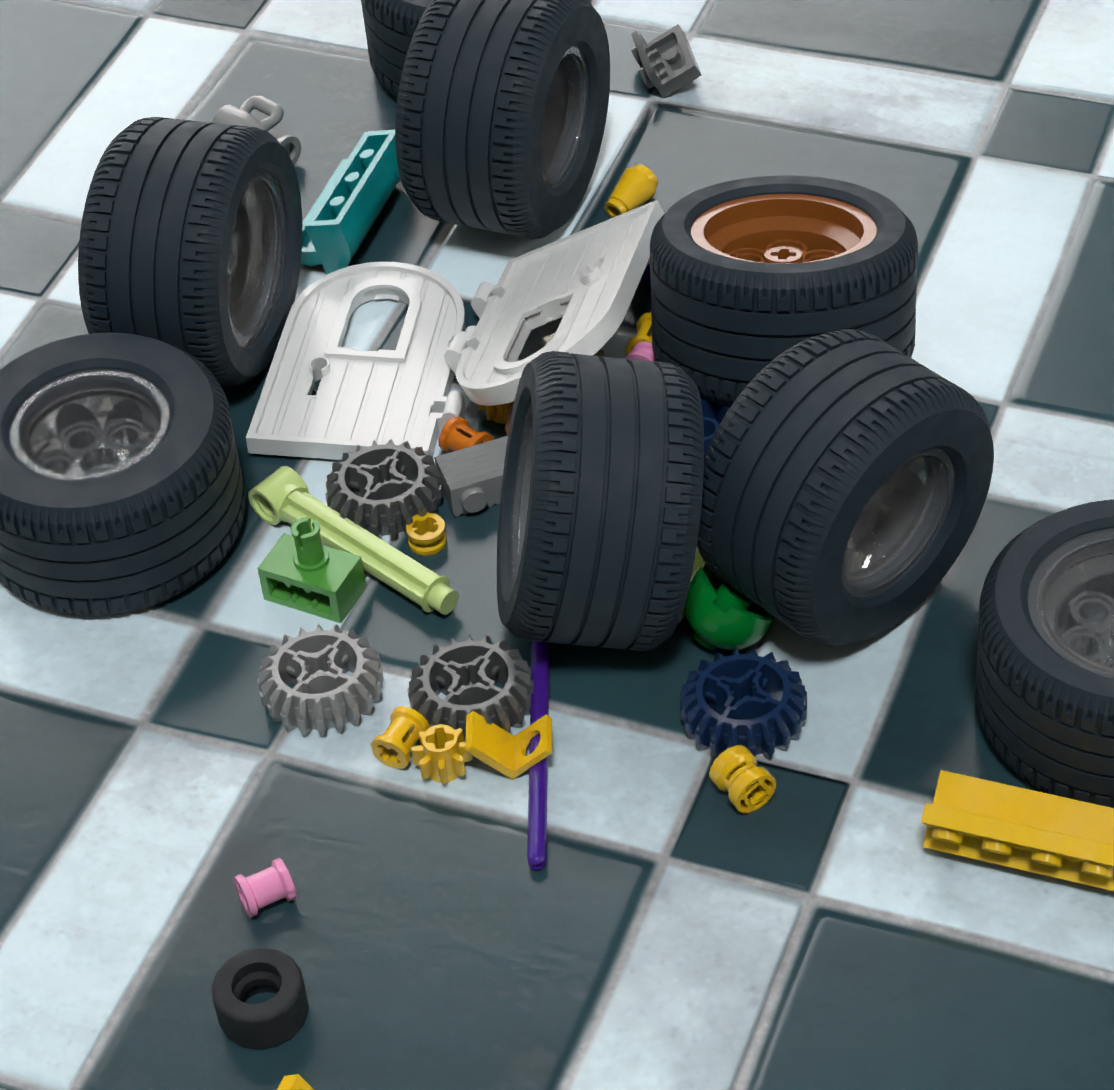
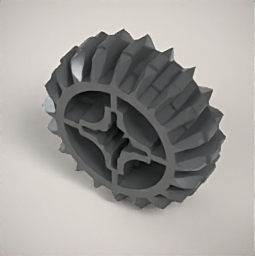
(384, 487)
(468, 678)

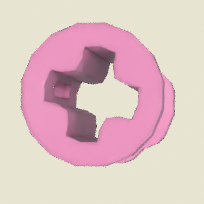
(265, 887)

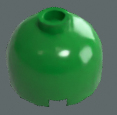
(722, 614)

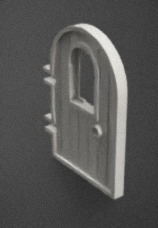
(579, 278)
(361, 392)

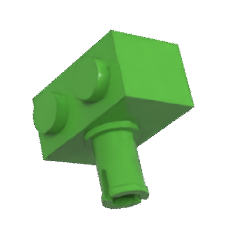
(311, 575)

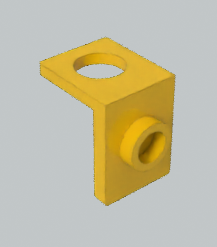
(503, 750)

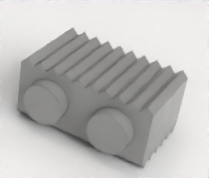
(473, 476)

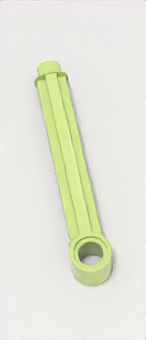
(287, 499)

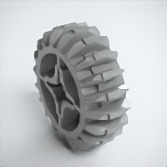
(322, 691)

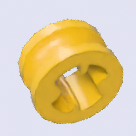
(426, 534)

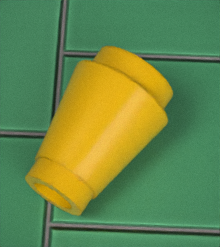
(632, 190)

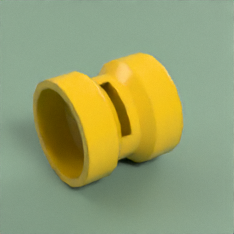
(738, 774)

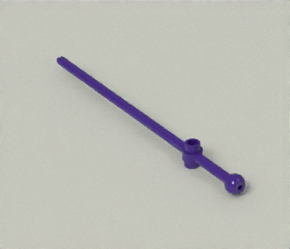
(539, 772)

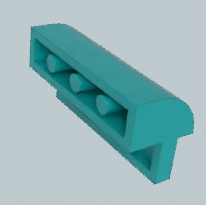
(350, 202)

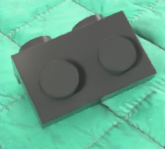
(666, 60)

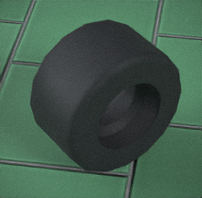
(263, 1023)

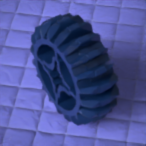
(754, 699)

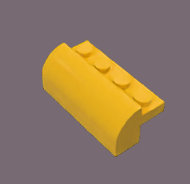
(1021, 829)

